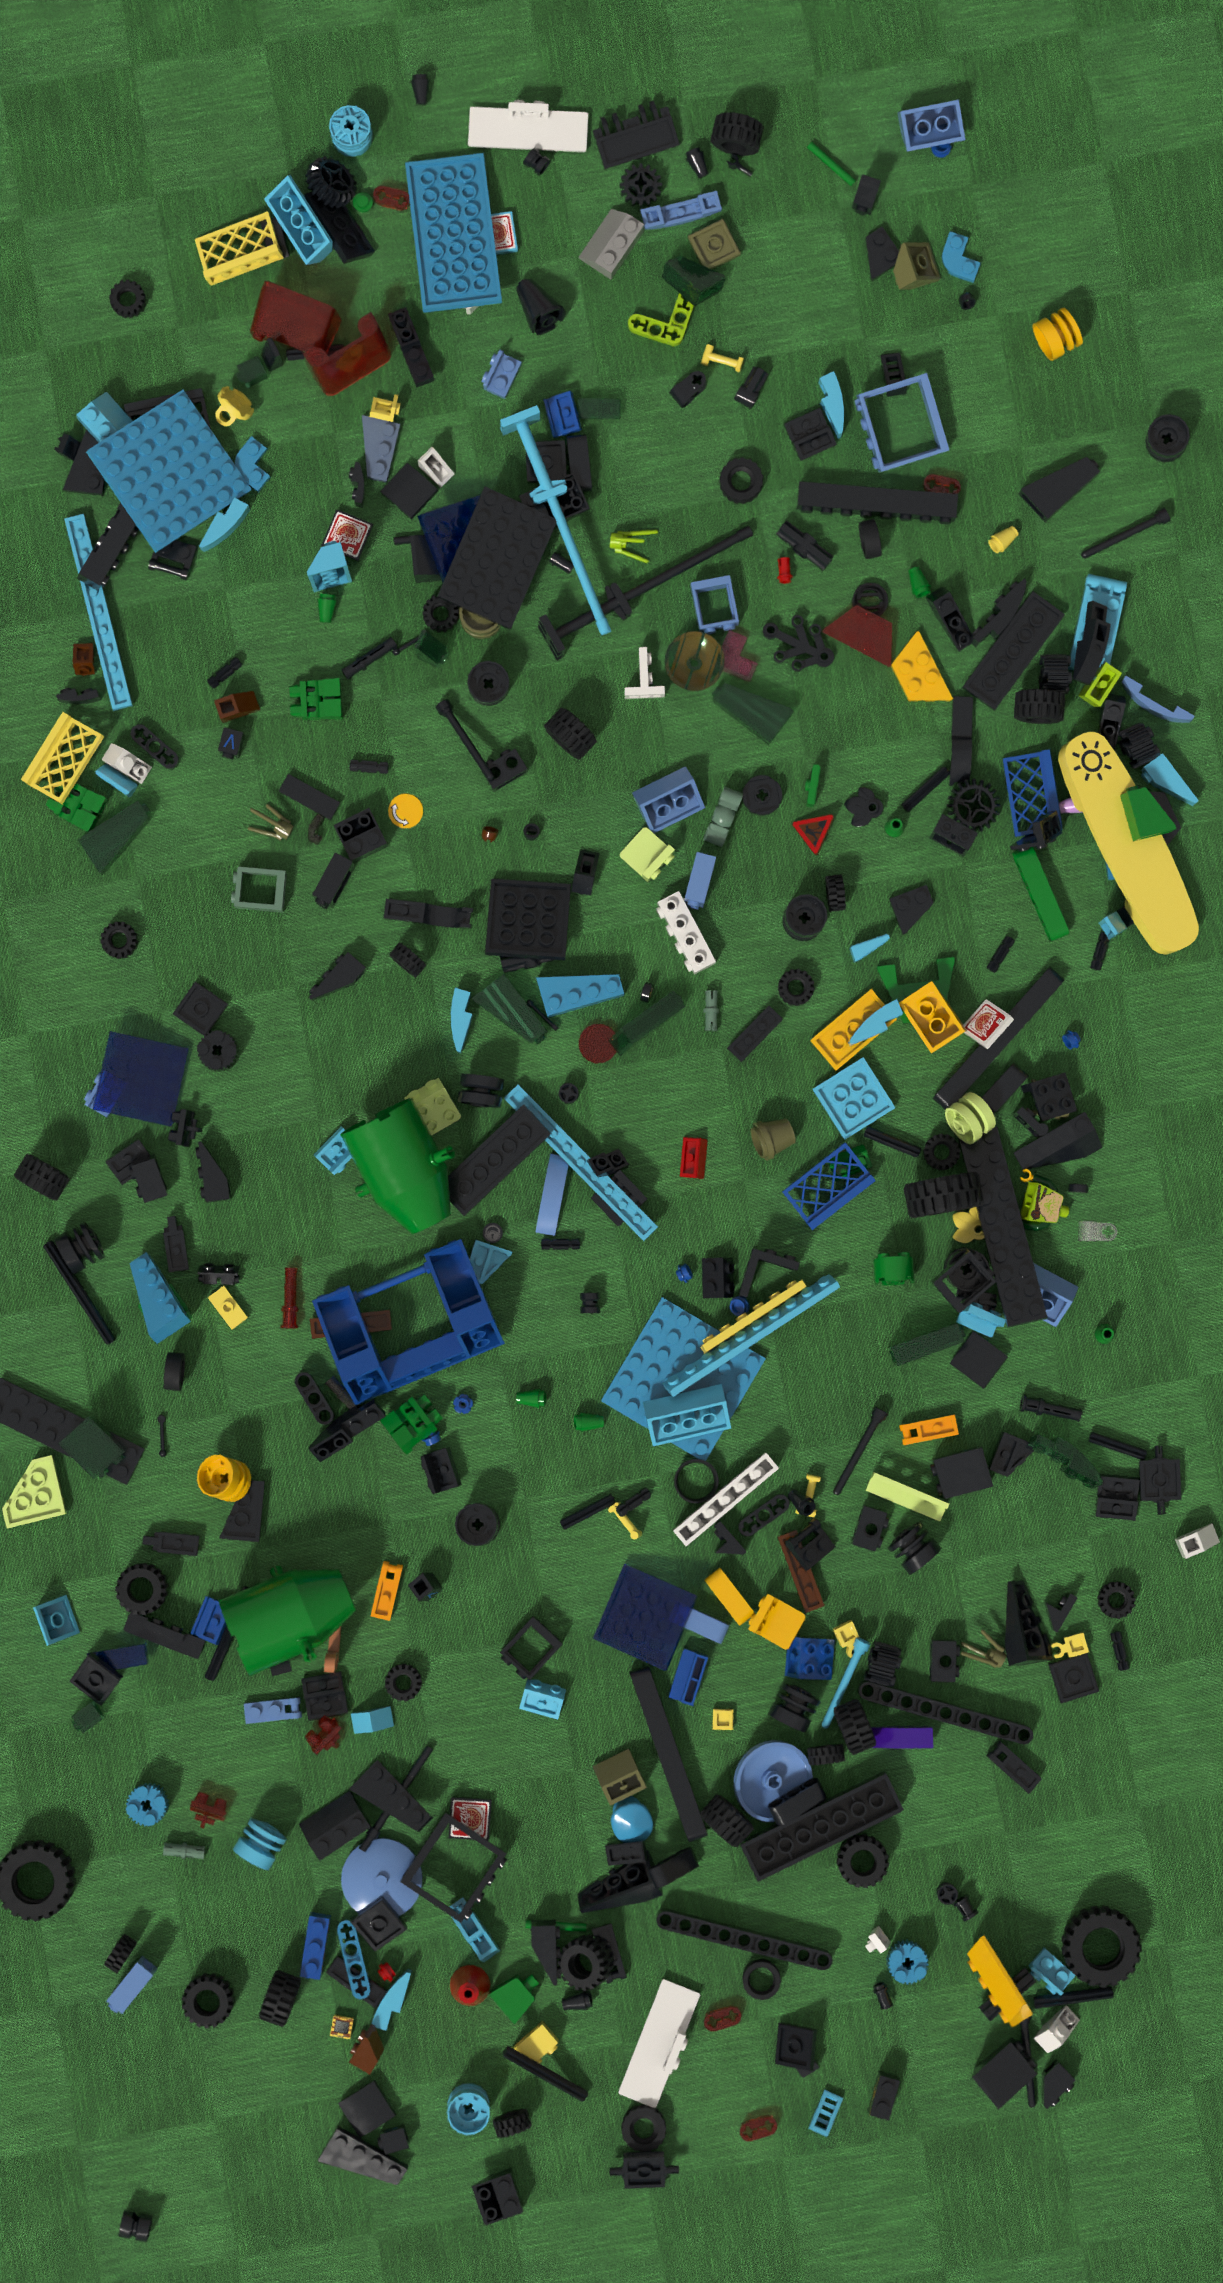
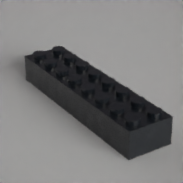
(822, 1826)

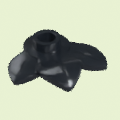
(861, 806)

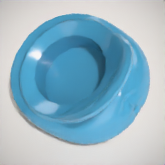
(631, 1820)

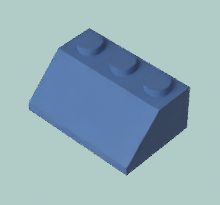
(931, 125)
(668, 800)
(1056, 1294)

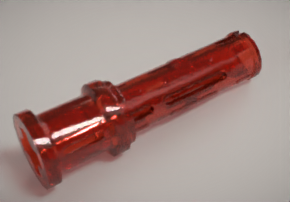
(290, 1309)

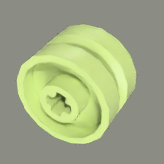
(970, 1118)

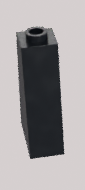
(1057, 489)

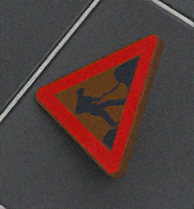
(814, 831)

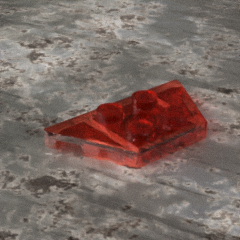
(864, 632)

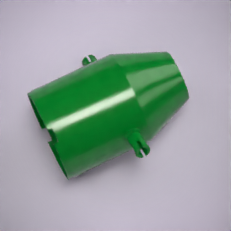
(401, 1166)
(286, 1615)

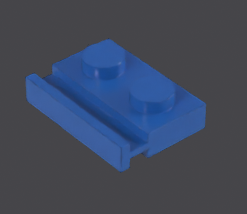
(562, 414)
(209, 1622)

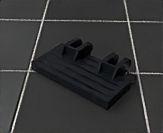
(636, 139)

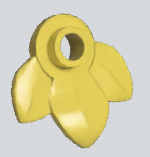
(967, 1224)

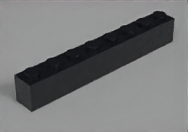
(877, 502)

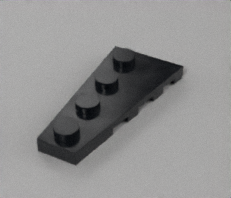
(84, 475)

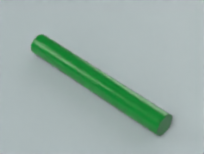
(831, 164)
(565, 1926)

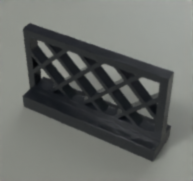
(144, 406)

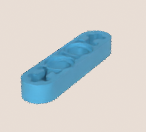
(355, 1959)

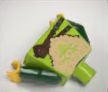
(1041, 1203)

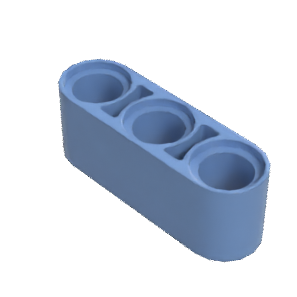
(707, 1626)

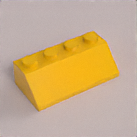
(998, 1982)

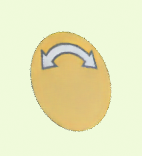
(405, 811)

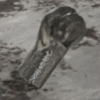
(313, 829)

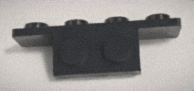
(159, 1633)

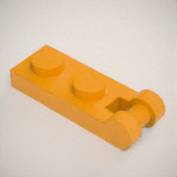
(929, 1429)
(386, 1591)

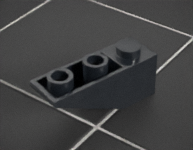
(950, 617)
(1111, 718)
(343, 975)
(214, 1179)
(544, 1945)

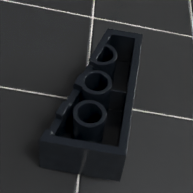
(108, 549)

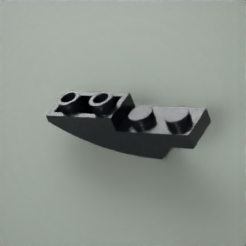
(411, 347)
(1005, 609)
(1094, 642)
(344, 1428)

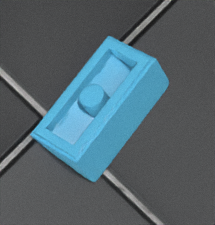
(116, 779)

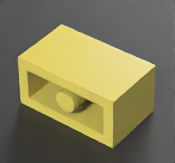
(537, 2043)

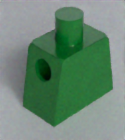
(515, 1996)

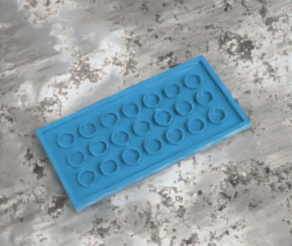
(453, 233)

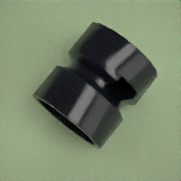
(135, 2226)

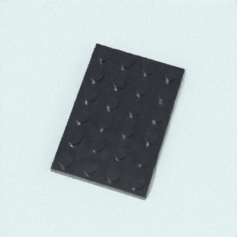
(497, 558)

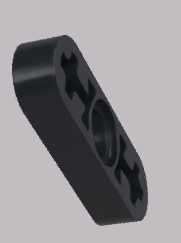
(162, 760)
(763, 1523)

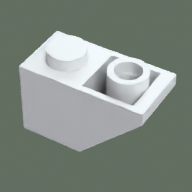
(126, 763)
(1197, 1541)
(1057, 2029)

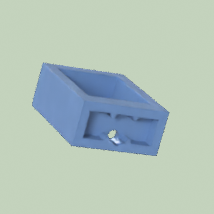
(709, 585)
(699, 880)
(131, 1985)

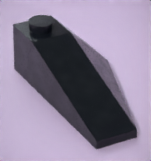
(1065, 1143)
(1023, 1634)
(622, 1887)

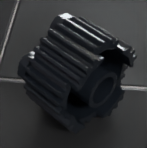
(1055, 673)
(1138, 745)
(229, 1051)
(882, 1663)

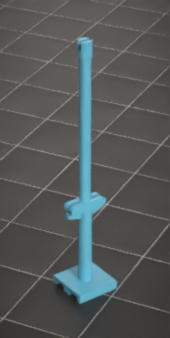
(549, 492)

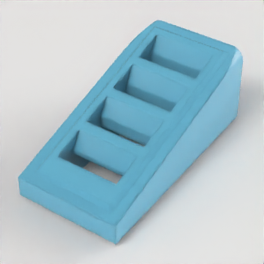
(864, 948)
(825, 2132)

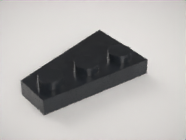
(246, 1515)

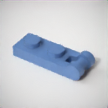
(272, 1710)

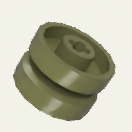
(477, 626)

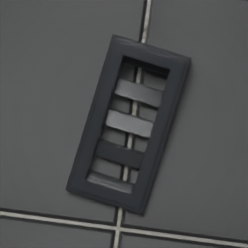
(271, 355)
(887, 375)

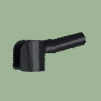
(737, 165)

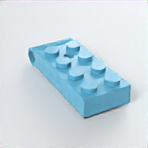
(1108, 593)

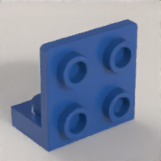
(810, 1658)

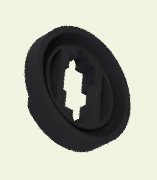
(880, 592)

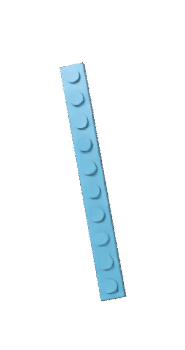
(99, 618)
(577, 1160)
(751, 1335)

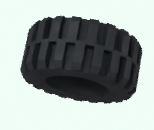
(943, 1194)
(59, 1866)
(1120, 1966)

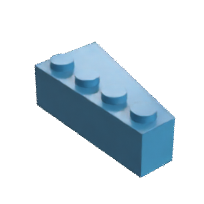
(576, 992)
(158, 1302)

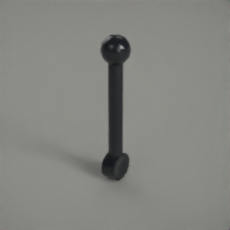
(396, 651)
(530, 1003)
(161, 1419)

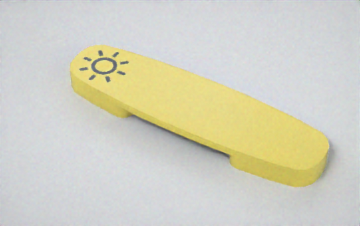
(1142, 867)

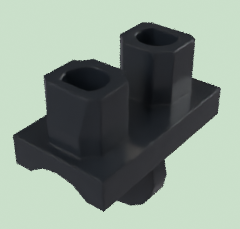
(186, 1129)

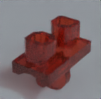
(327, 1737)
(217, 1812)

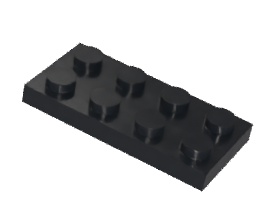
(343, 230)

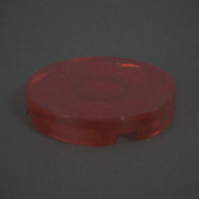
(595, 1044)

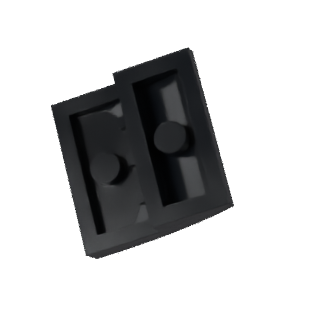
(809, 434)
(409, 491)
(978, 1360)
(1117, 1497)
(324, 1696)
(367, 2108)

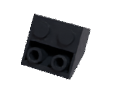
(360, 835)
(498, 2197)

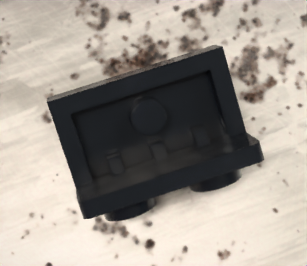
(718, 1277)
(440, 1470)

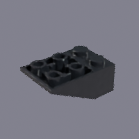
(572, 502)

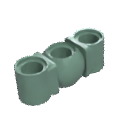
(723, 816)

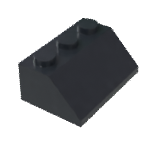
(335, 1825)

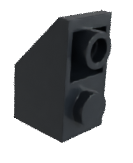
(1054, 2083)

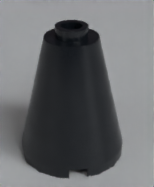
(539, 307)

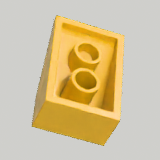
(932, 1017)

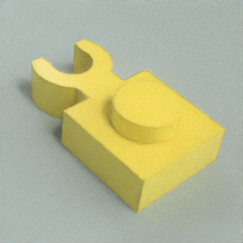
(846, 1635)
(1073, 1645)

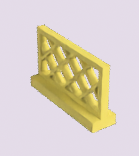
(246, 262)
(51, 751)

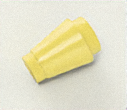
(1003, 539)

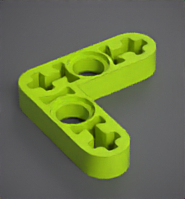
(672, 327)

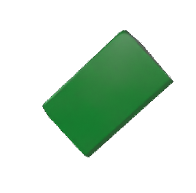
(841, 1170)

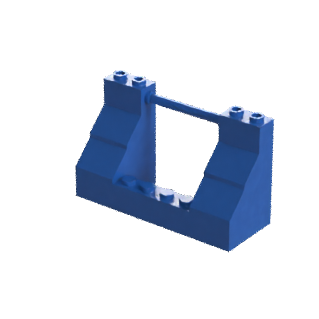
(353, 1347)

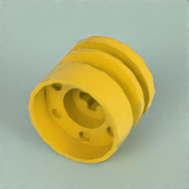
(1058, 334)
(224, 1478)

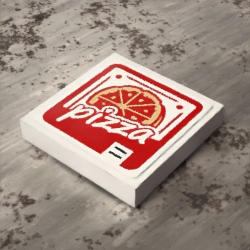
(987, 1024)

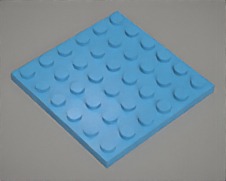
(168, 470)
(664, 1349)

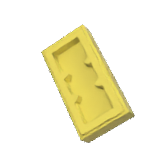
(228, 1307)

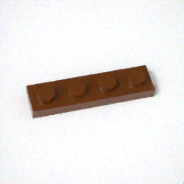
(375, 1322)
(803, 1579)

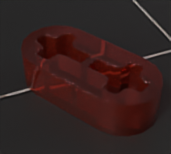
(390, 202)
(943, 481)
(724, 2023)
(756, 2123)

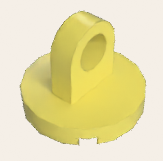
(235, 404)

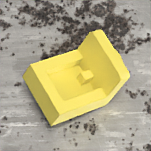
(385, 409)

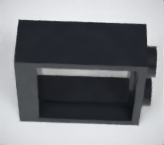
(958, 834)
(333, 881)
(946, 1292)
(521, 1670)

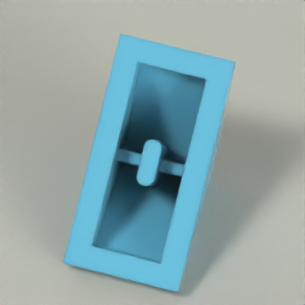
(372, 1720)

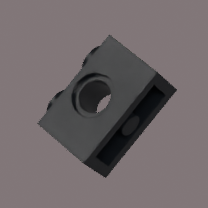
(867, 1516)
(939, 1648)

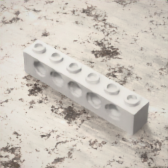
(725, 1499)

